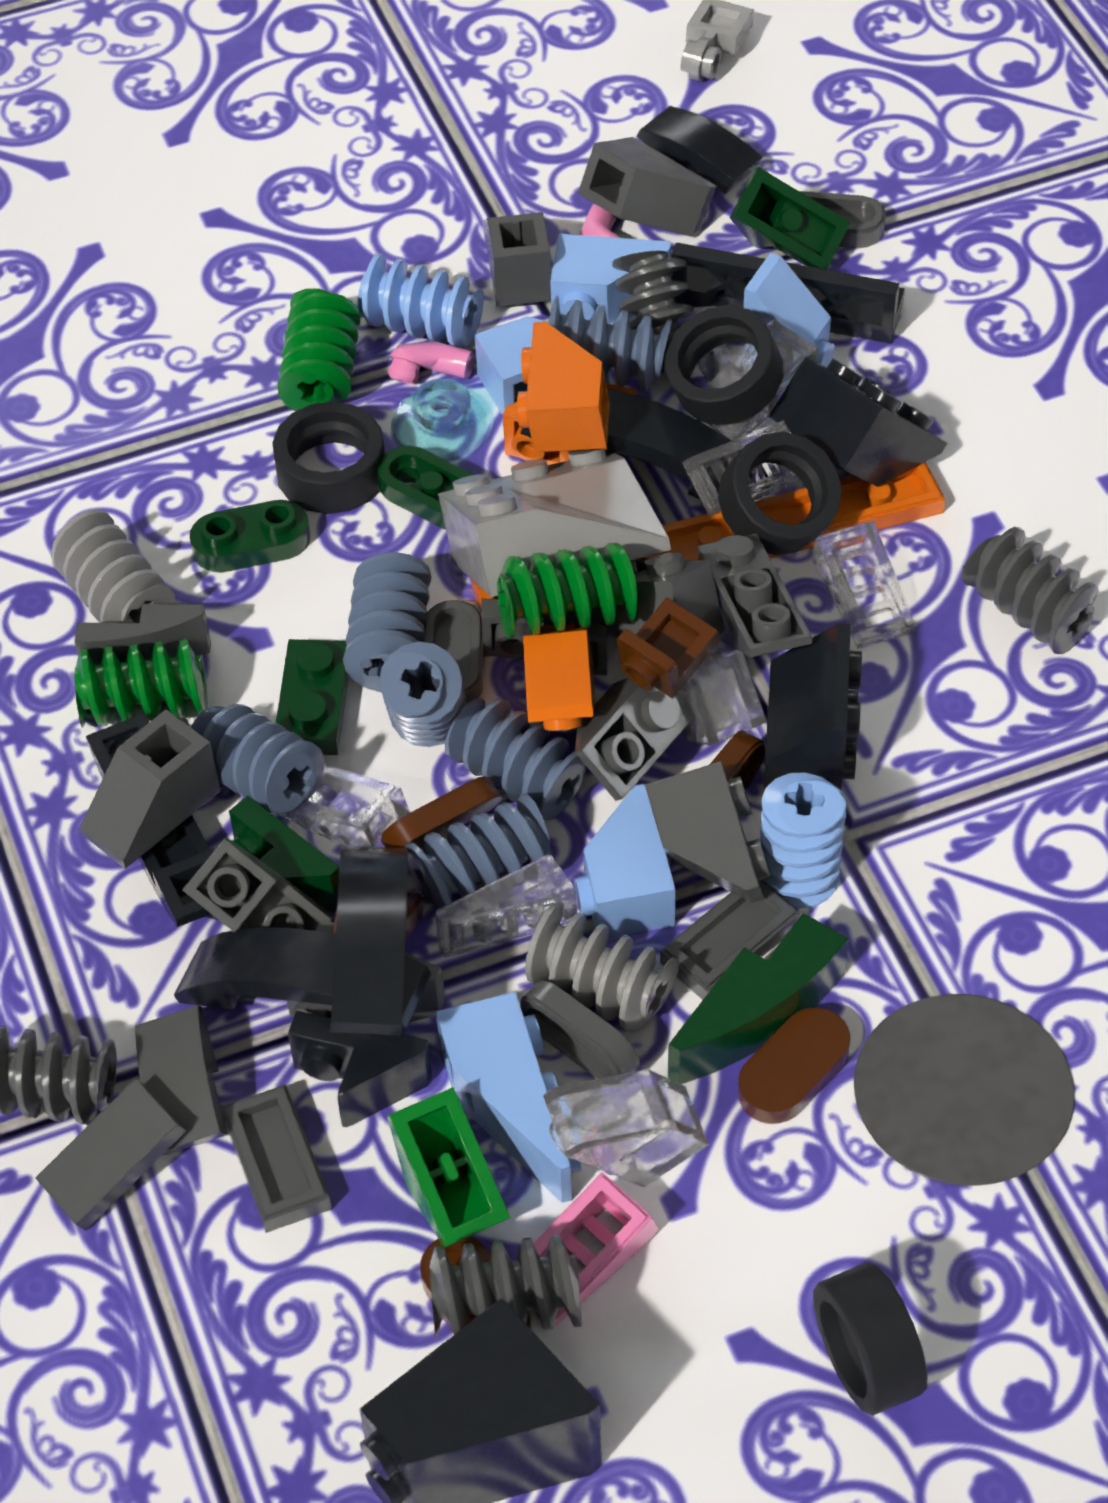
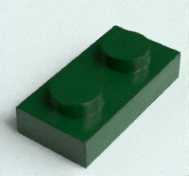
(314, 692)

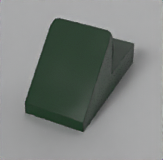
(788, 220)
(285, 852)

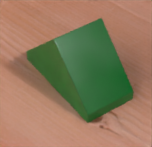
(446, 1168)

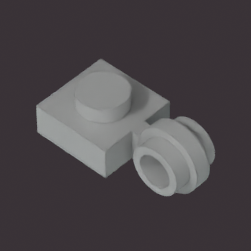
(714, 29)

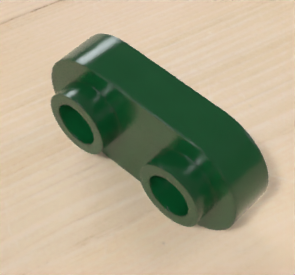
(429, 477)
(249, 536)

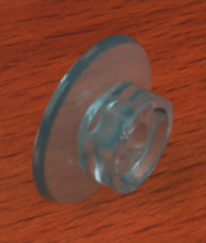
(443, 420)

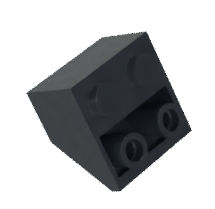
(856, 423)
(812, 712)

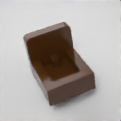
(666, 648)

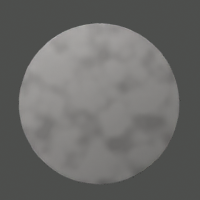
(963, 1089)

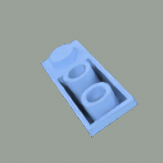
(500, 1084)

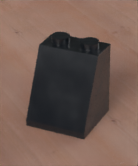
(481, 1420)

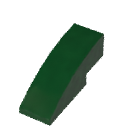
(757, 999)

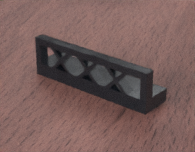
(855, 303)

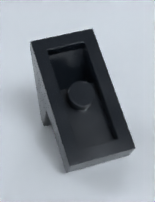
(372, 1067)

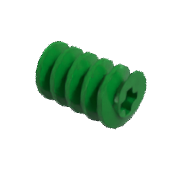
(318, 349)
(566, 587)
(140, 683)

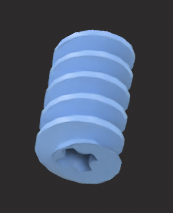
(418, 305)
(803, 837)

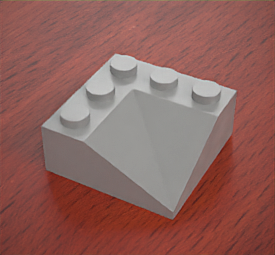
(548, 510)

